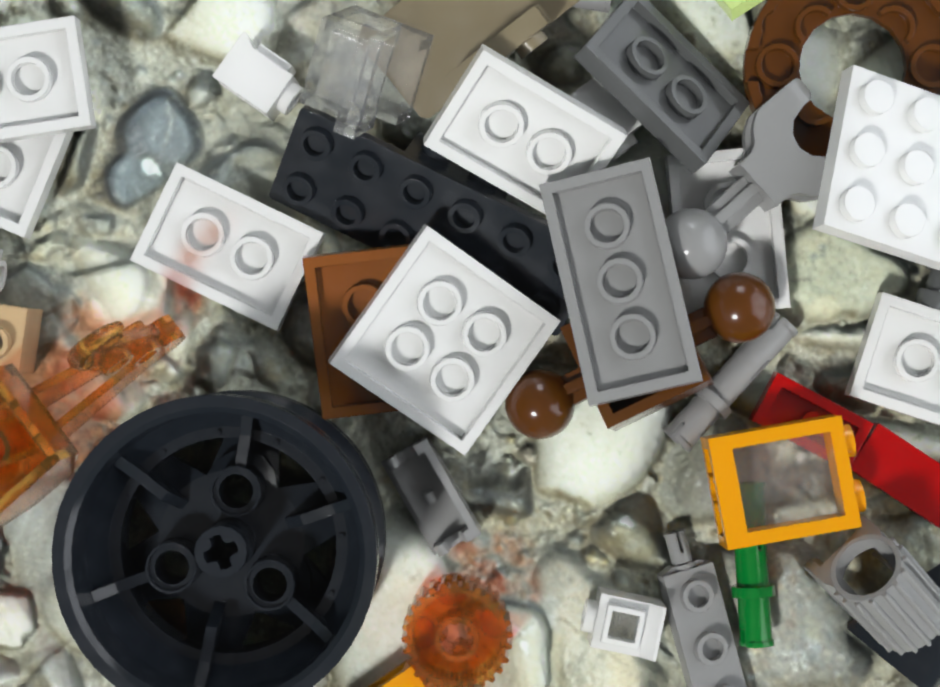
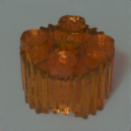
(464, 661)

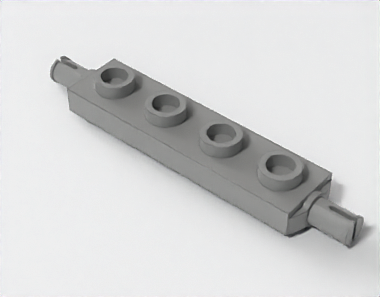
(698, 618)

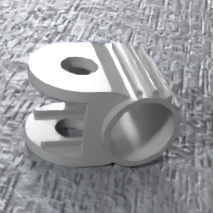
(903, 611)

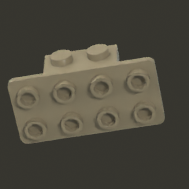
(461, 30)

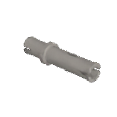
(728, 384)

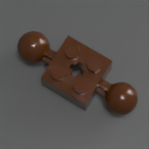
(734, 309)

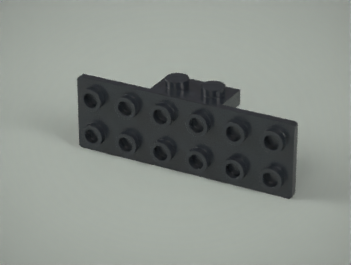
(391, 193)

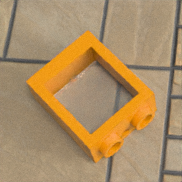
(783, 481)

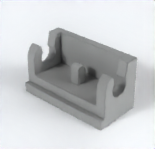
(432, 496)

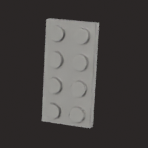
(620, 282)

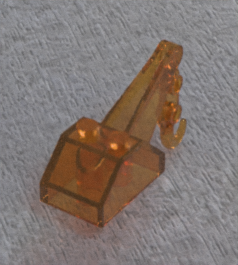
(36, 447)

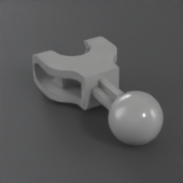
(768, 173)

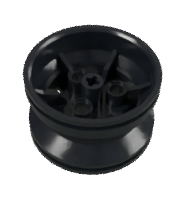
(108, 587)

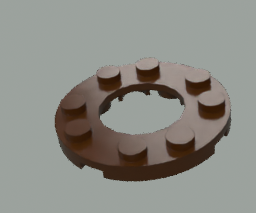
(784, 26)

